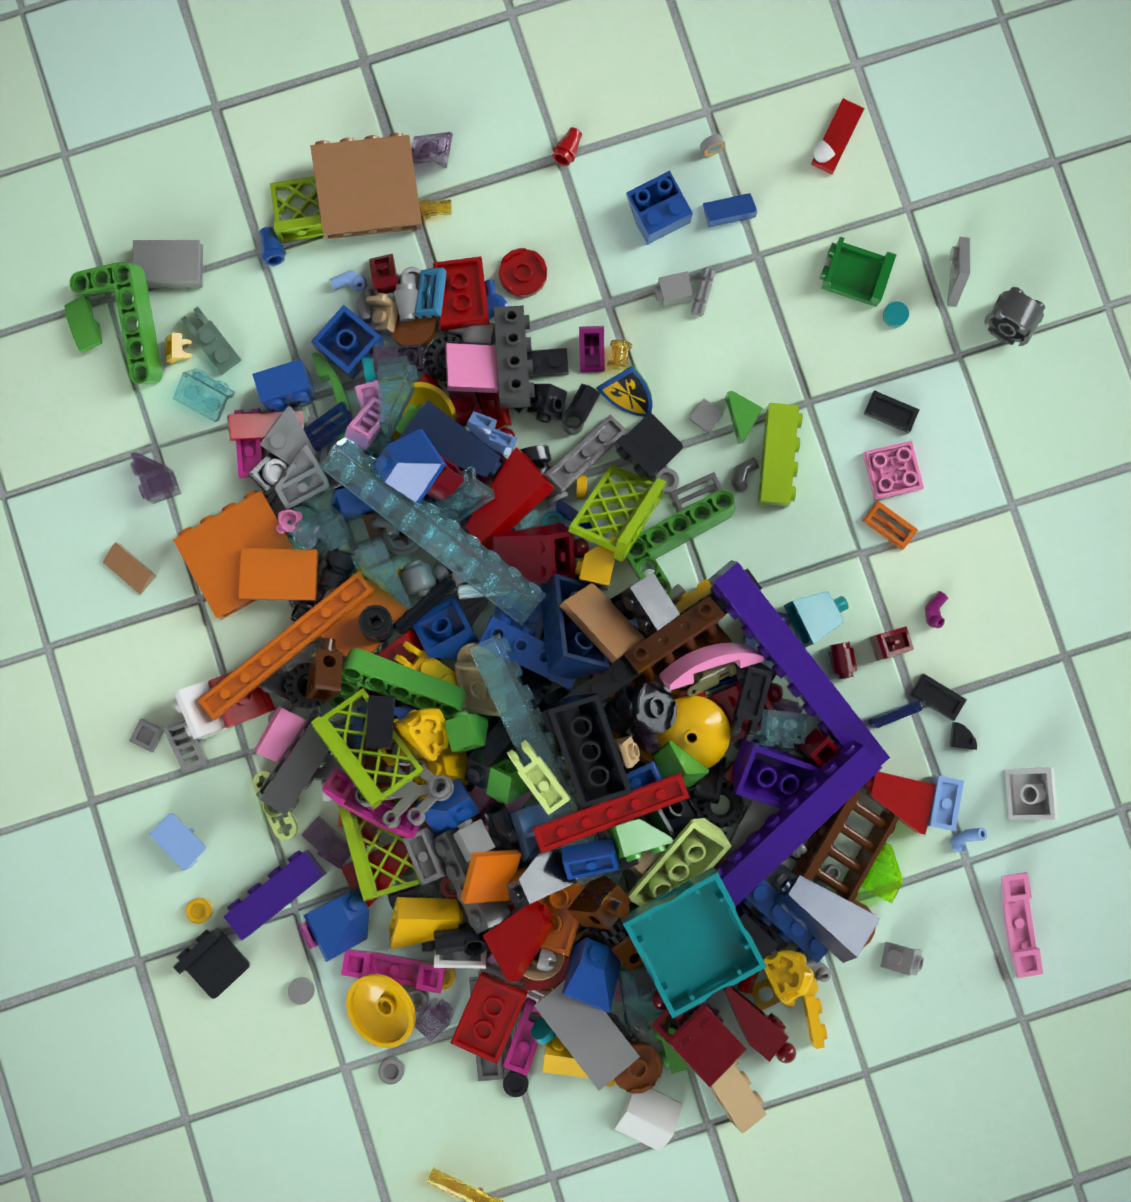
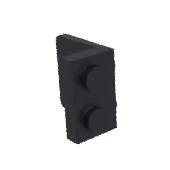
(648, 447)
(213, 962)

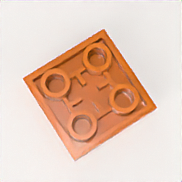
(488, 876)

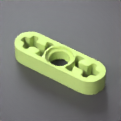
(270, 815)

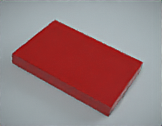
(463, 294)
(489, 1017)

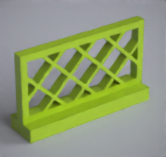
(296, 227)
(634, 523)
(353, 766)
(360, 856)

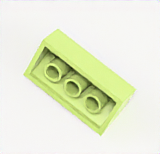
(691, 853)

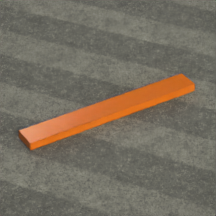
(285, 646)

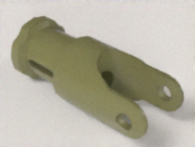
(709, 678)

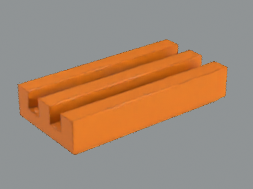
(872, 513)

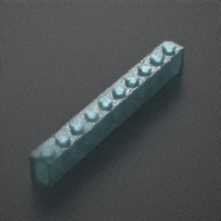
(434, 533)
(523, 721)

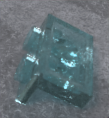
(203, 394)
(467, 498)
(782, 727)

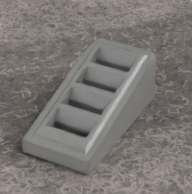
(177, 748)

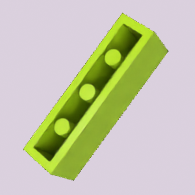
(778, 455)

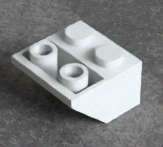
(198, 722)

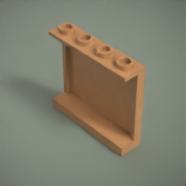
(366, 186)

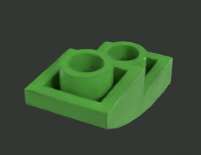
(82, 325)

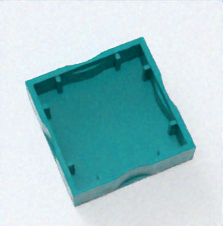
(693, 942)

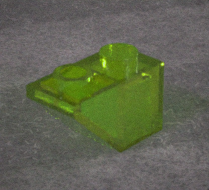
(884, 876)

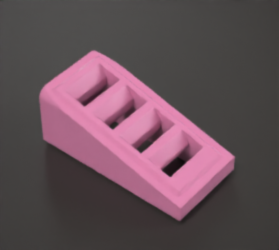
(360, 434)

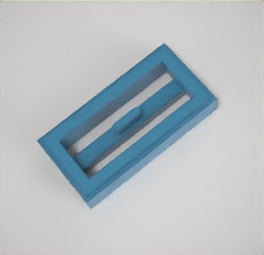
(435, 293)

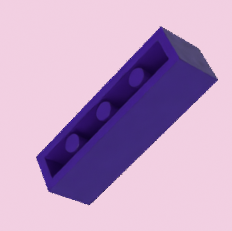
(275, 894)

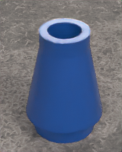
(271, 248)

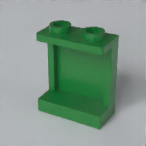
(857, 273)

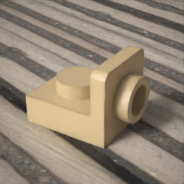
(384, 314)
(628, 751)

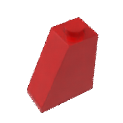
(904, 798)
(519, 939)

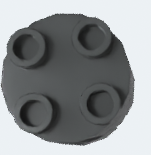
(1014, 317)

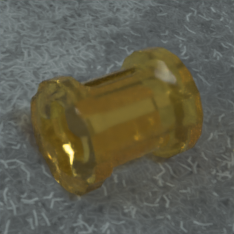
(619, 354)

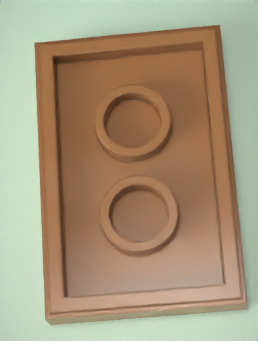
(602, 622)

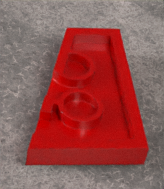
(391, 866)

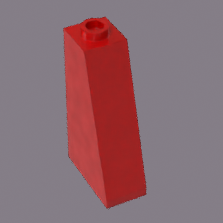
(516, 493)

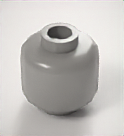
(417, 578)

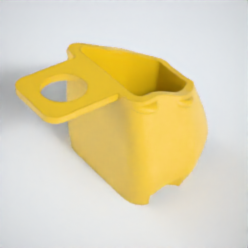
(422, 733)
(786, 977)

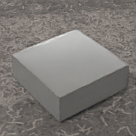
(706, 416)
(146, 735)

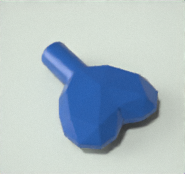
(493, 298)

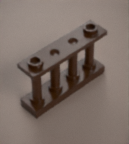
(674, 635)
(822, 844)

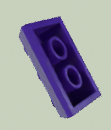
(770, 773)

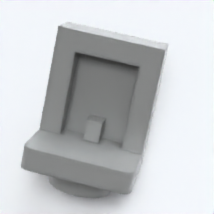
(902, 959)

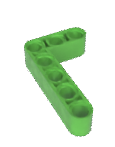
(129, 313)
(674, 538)
(397, 680)

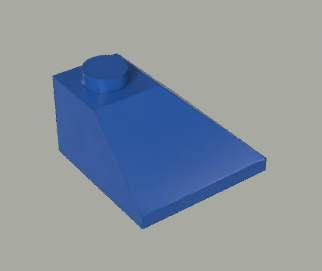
(410, 465)
(444, 630)
(452, 811)
(339, 923)
(592, 974)

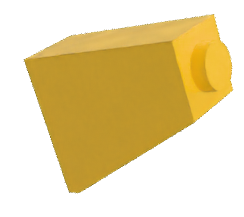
(418, 918)

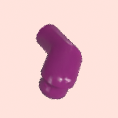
(932, 610)

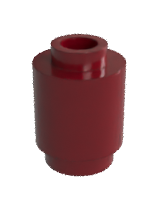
(842, 660)

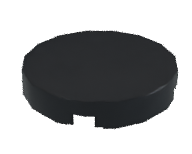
(654, 707)

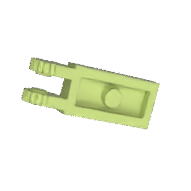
(540, 779)

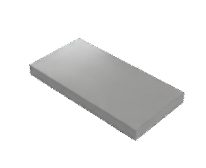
(587, 1036)

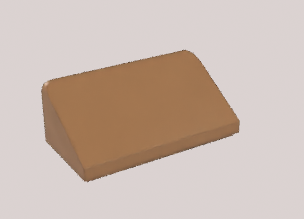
(129, 568)

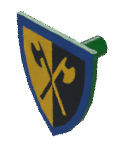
(628, 392)

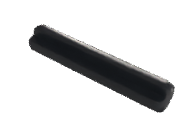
(424, 605)

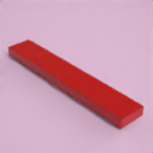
(610, 813)

